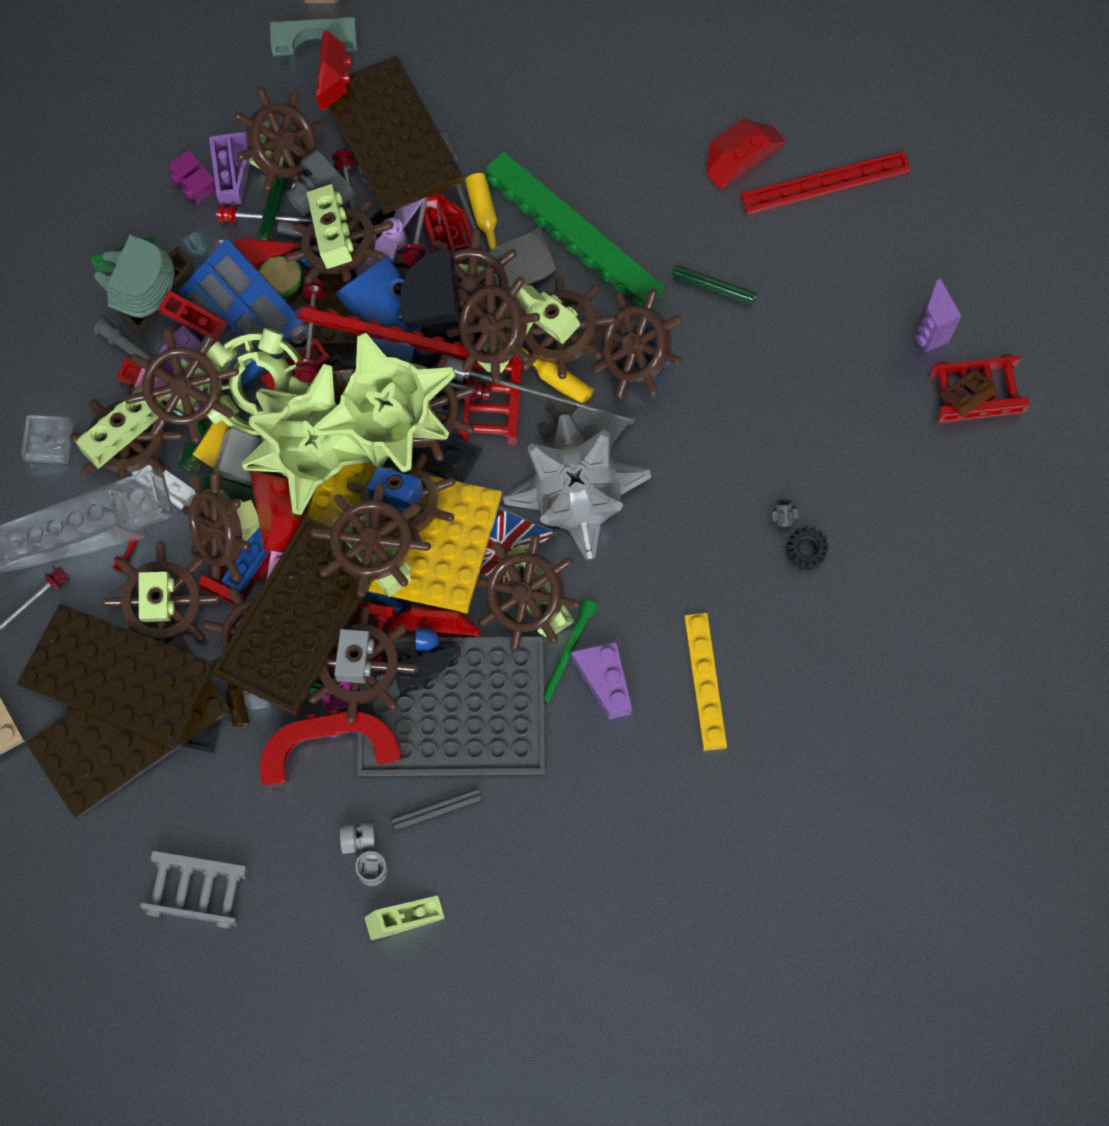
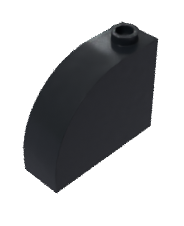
(430, 291)

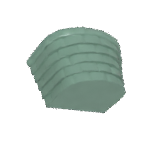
(139, 278)

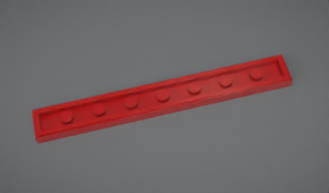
(825, 182)

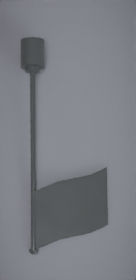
(533, 256)
(587, 419)

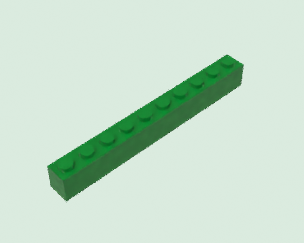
(572, 230)

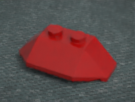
(332, 71)
(740, 150)
(446, 223)
(274, 509)
(442, 621)

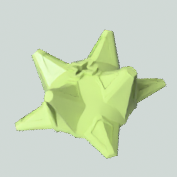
(387, 405)
(292, 441)

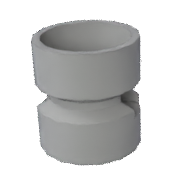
(349, 839)
(371, 868)

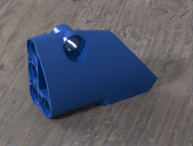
(373, 299)

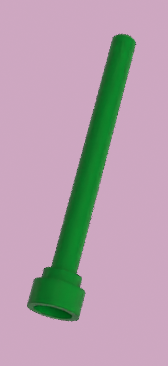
(586, 611)

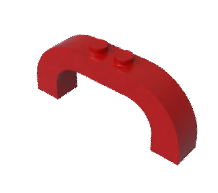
(277, 750)

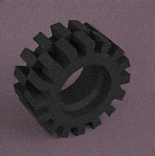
(804, 560)

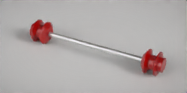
(231, 214)

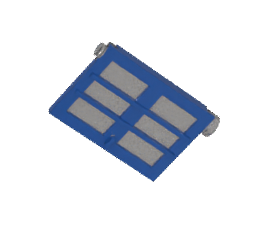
(243, 297)

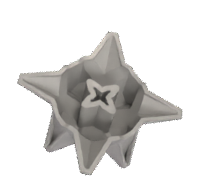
(580, 505)

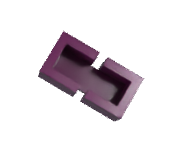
(195, 181)

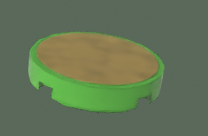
(282, 275)

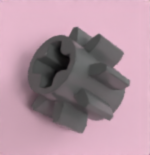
(784, 512)

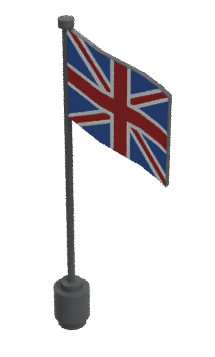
(510, 530)

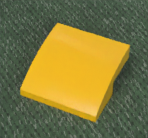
(210, 444)

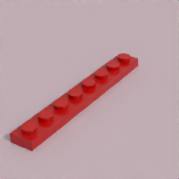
(375, 330)

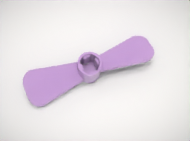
(392, 239)

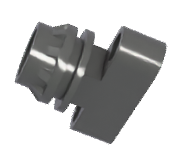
(321, 175)

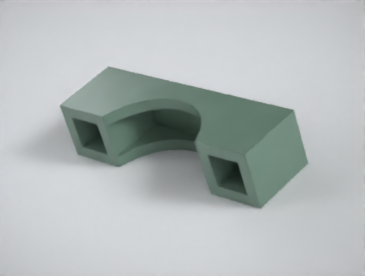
(288, 35)

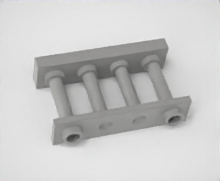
(187, 866)

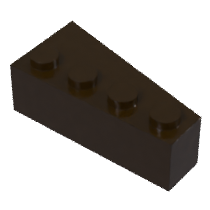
(183, 269)

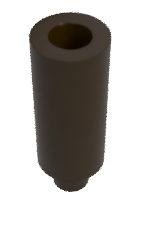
(237, 703)

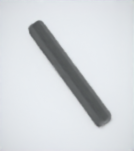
(436, 808)

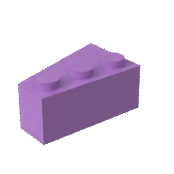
(228, 171)
(605, 677)

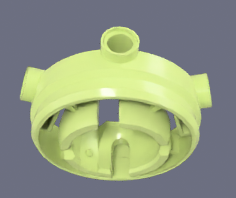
(284, 378)

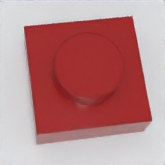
(129, 372)

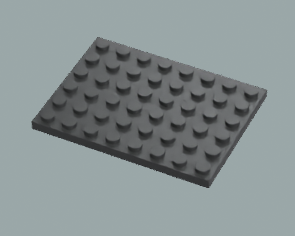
(471, 718)

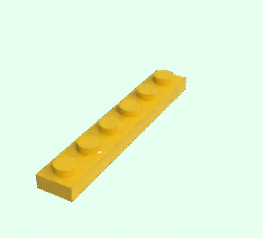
(705, 682)

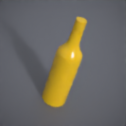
(482, 206)
(570, 386)

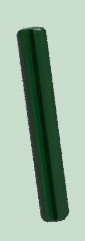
(271, 209)
(714, 285)

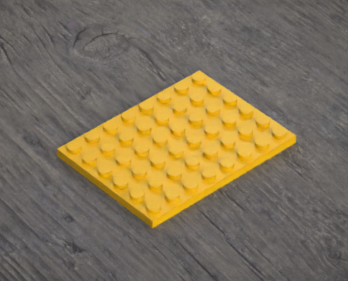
(452, 566)

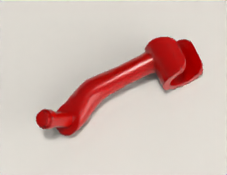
(126, 556)

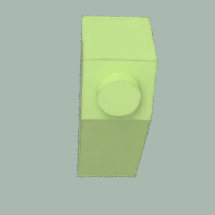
(403, 917)

